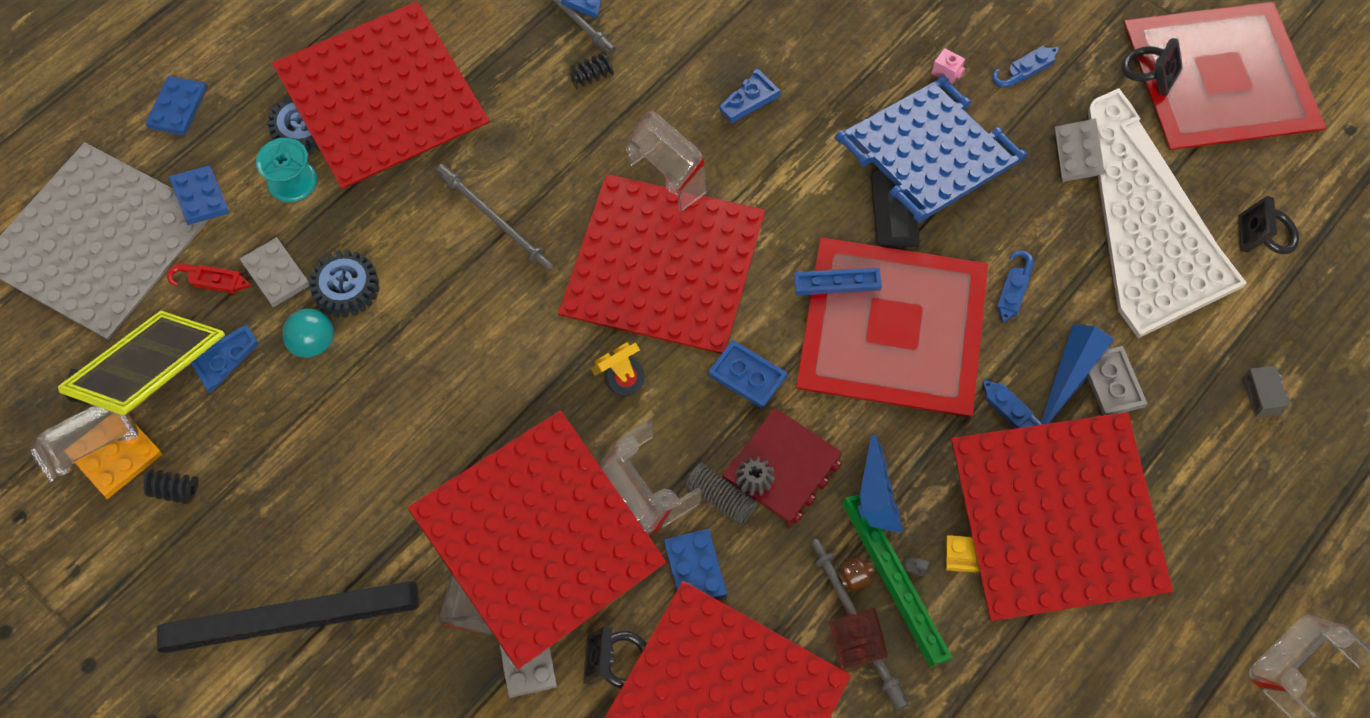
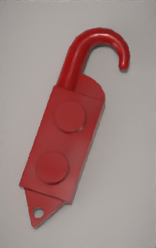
(210, 278)

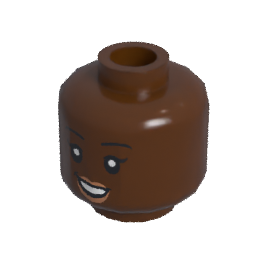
(855, 574)

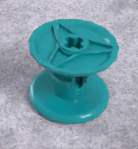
(286, 169)

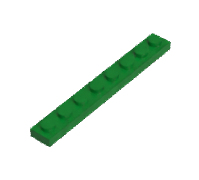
(899, 586)

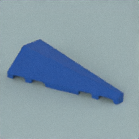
(1082, 352)

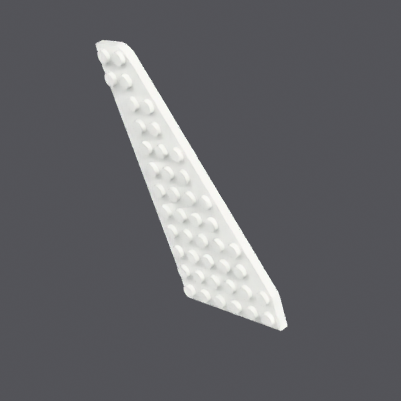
(1156, 240)

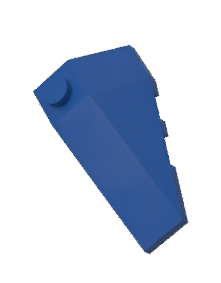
(876, 492)

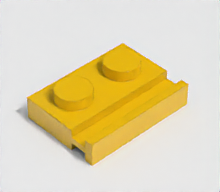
(960, 554)

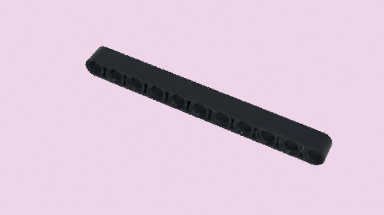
(287, 617)

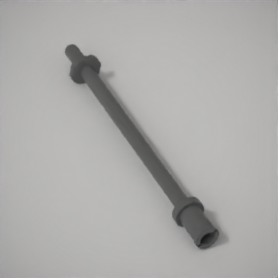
(599, 39)
(453, 181)
(890, 684)

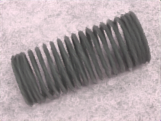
(694, 481)

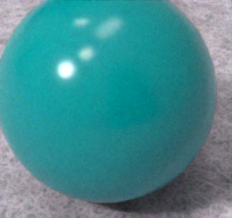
(307, 333)

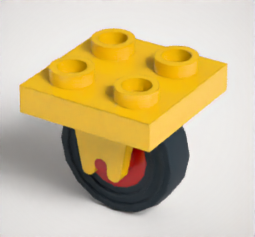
(622, 374)

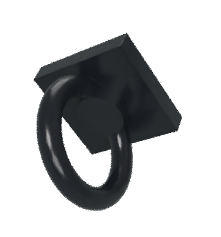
(1167, 66)
(1258, 226)
(601, 655)

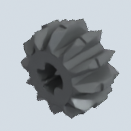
(750, 482)

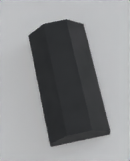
(893, 221)

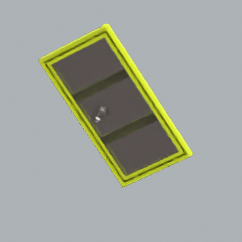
(140, 362)

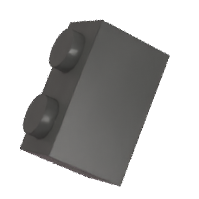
(1266, 391)

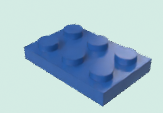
(176, 105)
(198, 195)
(747, 374)
(695, 562)

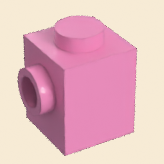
(949, 65)

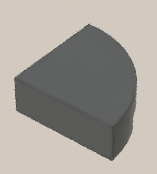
(915, 566)

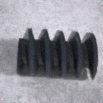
(590, 69)
(170, 487)

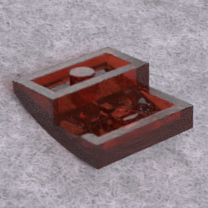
(858, 638)

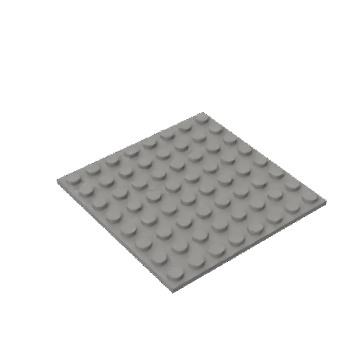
(95, 240)

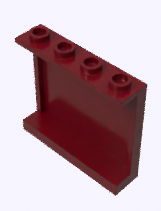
(799, 464)

